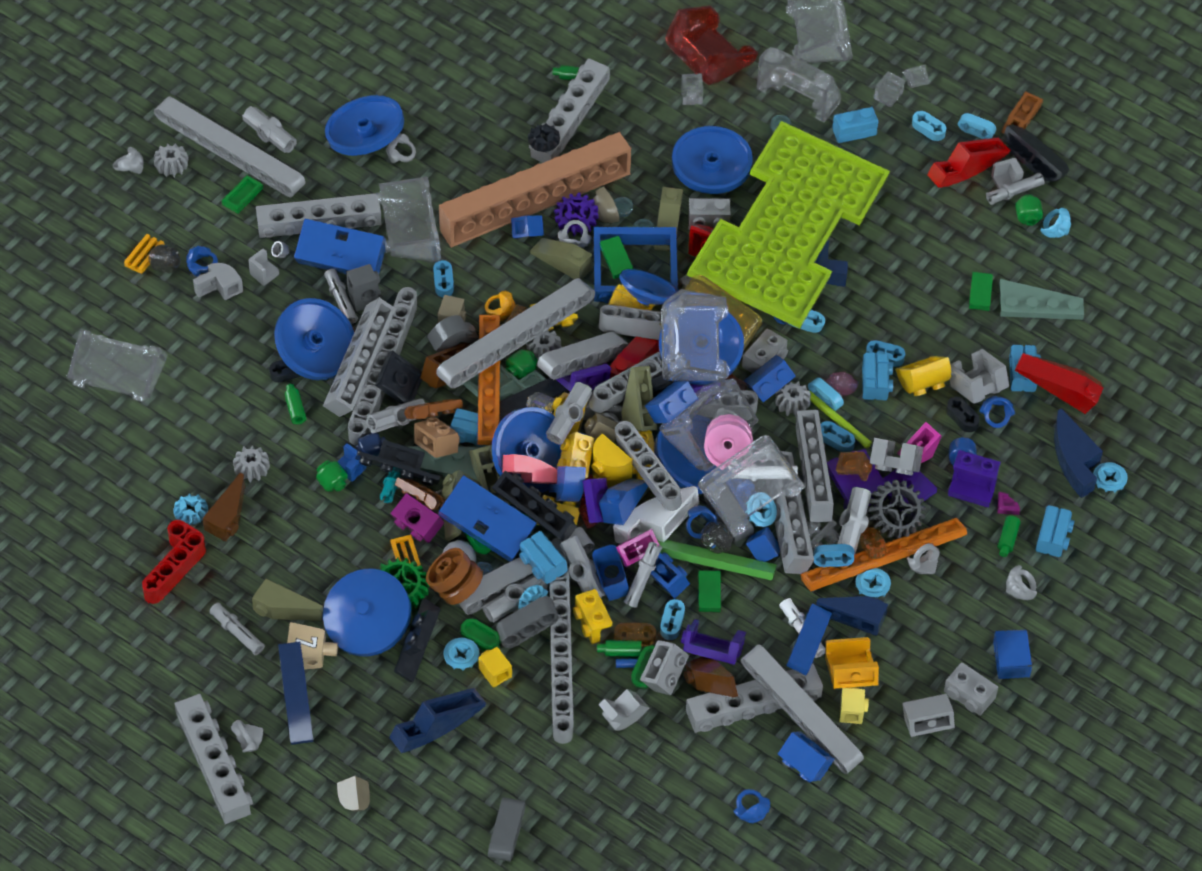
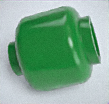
(1029, 210)
(521, 363)
(331, 476)

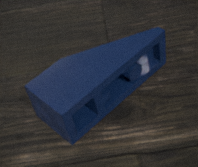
(857, 612)

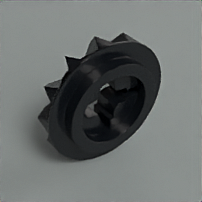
(539, 143)

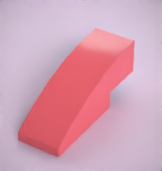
(531, 469)

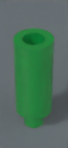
(566, 72)
(294, 405)
(1008, 535)
(621, 648)

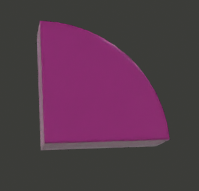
(1007, 505)

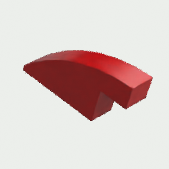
(967, 161)

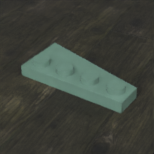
(1035, 302)
(449, 463)

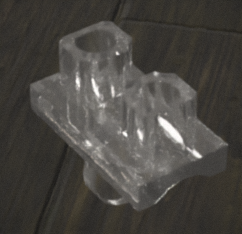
(828, 533)

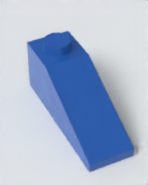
(621, 500)

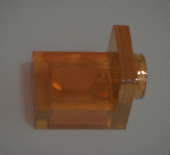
(854, 464)

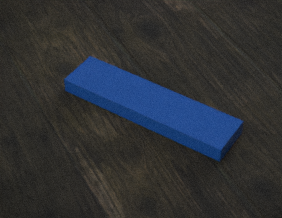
(809, 639)

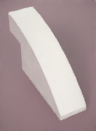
(655, 517)

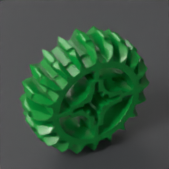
(400, 570)

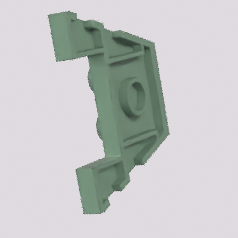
(508, 383)

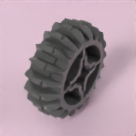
(896, 517)

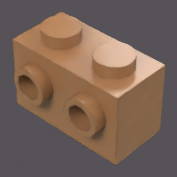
(436, 437)

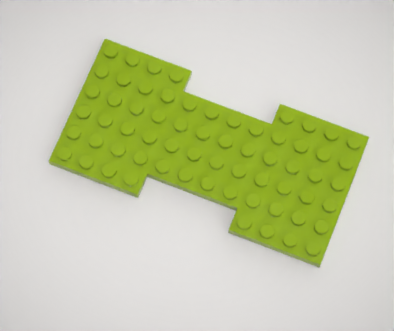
(776, 246)

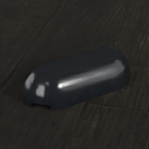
(1035, 154)
(547, 387)

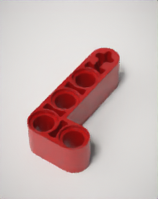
(156, 583)

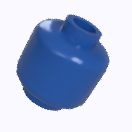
(963, 444)

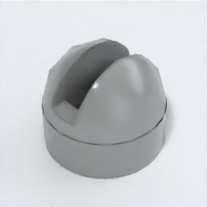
(277, 251)

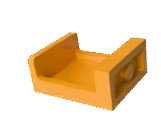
(851, 663)

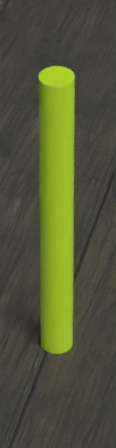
(839, 420)

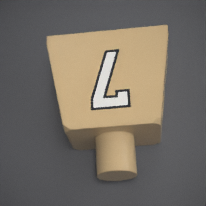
(312, 644)

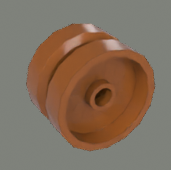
(454, 576)

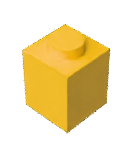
(495, 666)

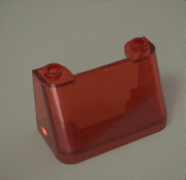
(703, 48)

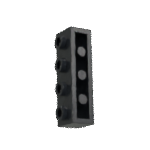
(535, 507)

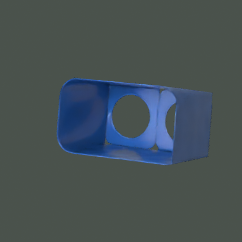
(609, 556)
(1012, 654)

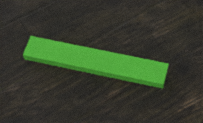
(721, 561)

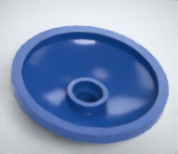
(647, 286)

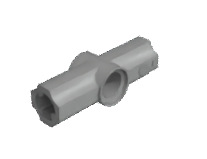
(269, 129)
(569, 413)
(390, 417)
(854, 517)
(576, 558)
(505, 603)

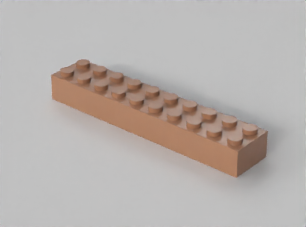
(534, 189)

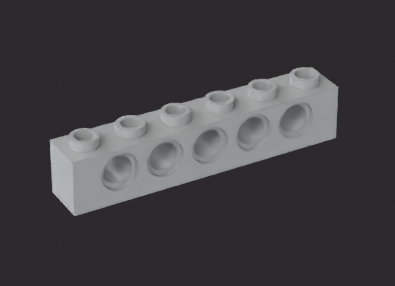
(588, 85)
(339, 211)
(359, 357)
(814, 466)
(793, 531)
(699, 706)
(230, 807)

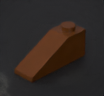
(434, 361)
(224, 515)
(710, 677)

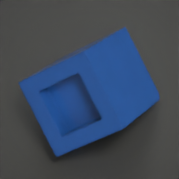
(527, 226)
(350, 464)
(763, 545)

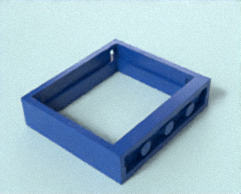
(632, 236)

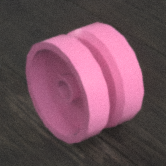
(722, 430)

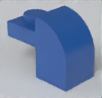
(569, 483)

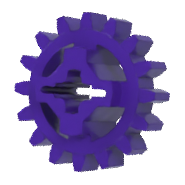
(580, 207)

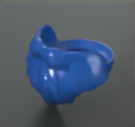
(195, 254)
(997, 401)
(703, 512)
(756, 812)

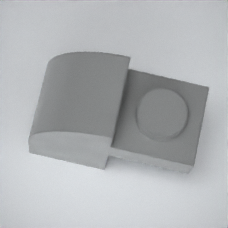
(219, 277)
(625, 710)

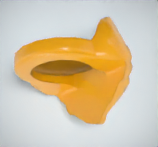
(506, 303)

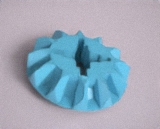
(1107, 470)
(188, 516)
(767, 517)
(882, 583)
(531, 594)
(461, 645)

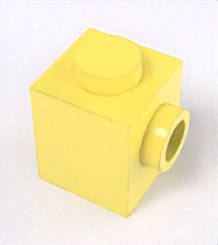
(853, 705)

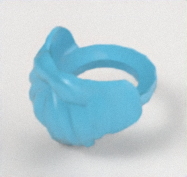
(1061, 226)

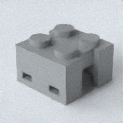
(986, 377)
(883, 457)

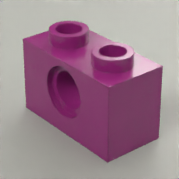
(410, 508)

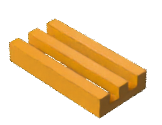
(140, 253)
(401, 540)

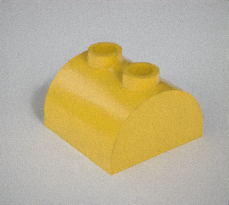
(924, 374)
(610, 462)

